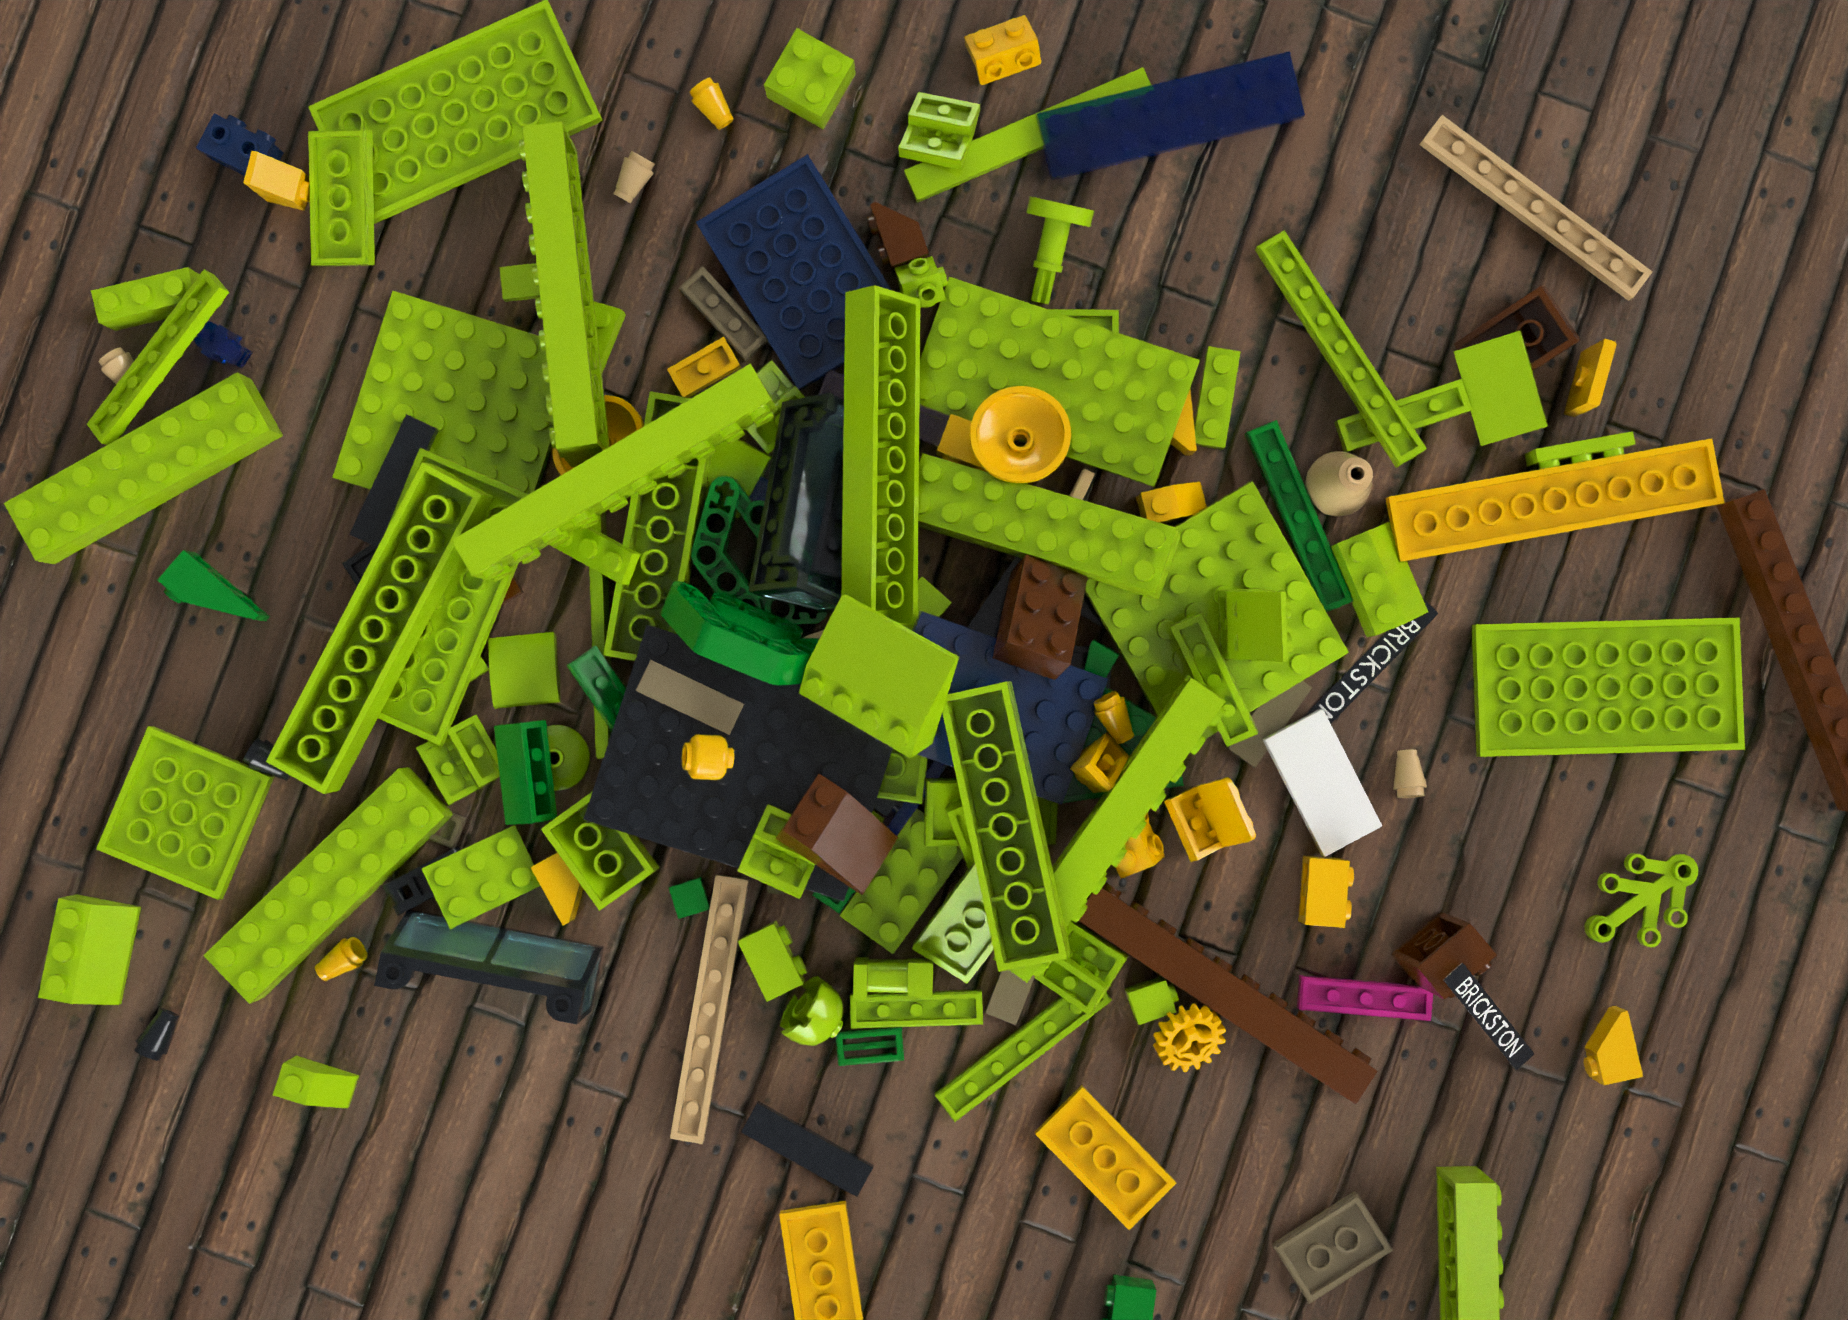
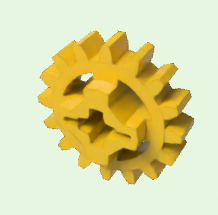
(1189, 1037)

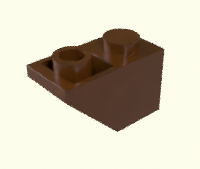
(899, 236)

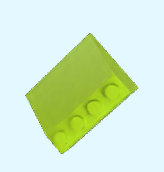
(880, 677)

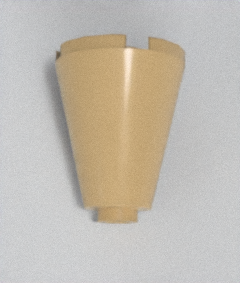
(1339, 483)

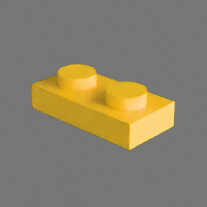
(704, 368)

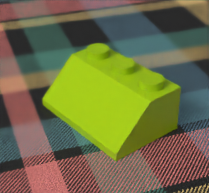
(1378, 582)
(598, 856)
(89, 951)

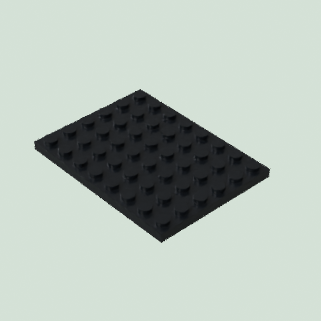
(777, 749)

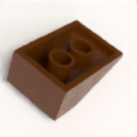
(1540, 321)
(838, 834)

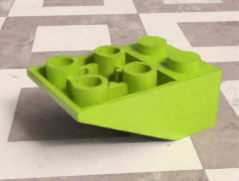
(1254, 624)

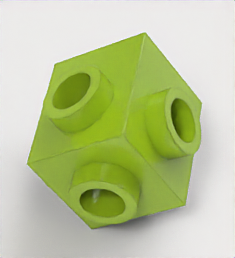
(922, 281)

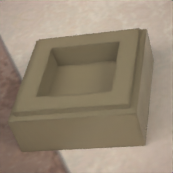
(450, 831)

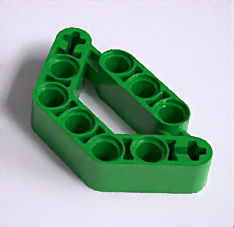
(719, 541)
(738, 635)

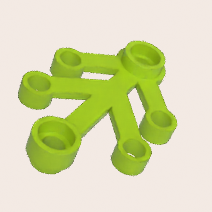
(1647, 896)

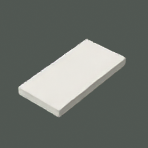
(1322, 782)

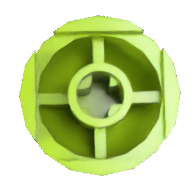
(814, 1015)

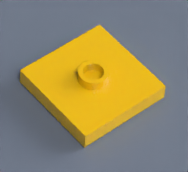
(1590, 378)

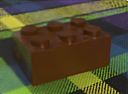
(1040, 617)
(1440, 949)

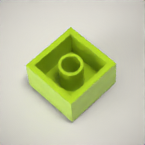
(810, 78)

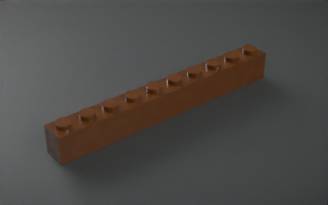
(1792, 632)
(1227, 994)

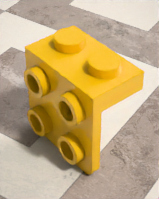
(1210, 818)

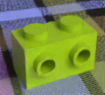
(772, 960)

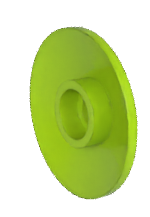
(573, 756)

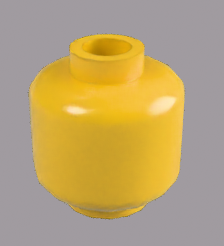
(707, 757)

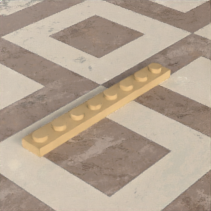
(1535, 208)
(709, 1009)

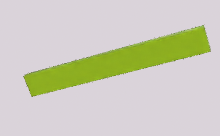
(1005, 144)
(1340, 349)
(599, 625)

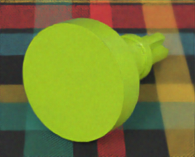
(1053, 241)

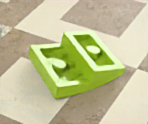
(939, 130)
(780, 390)
(740, 462)
(524, 670)
(463, 762)
(772, 860)
(1086, 971)

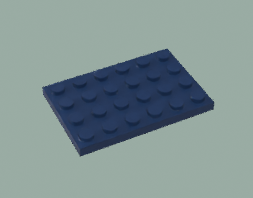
(792, 264)
(1051, 712)

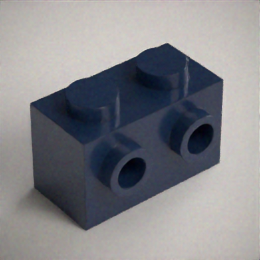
(231, 143)

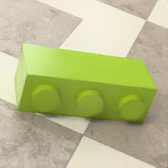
(141, 299)

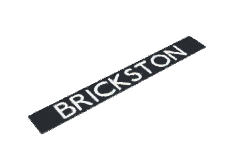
(1371, 665)
(1488, 1016)

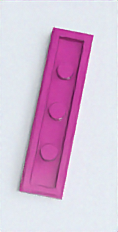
(1364, 998)

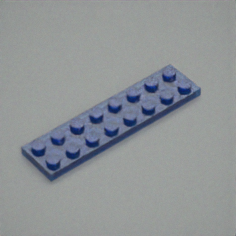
(1170, 115)

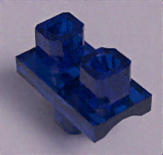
(222, 345)

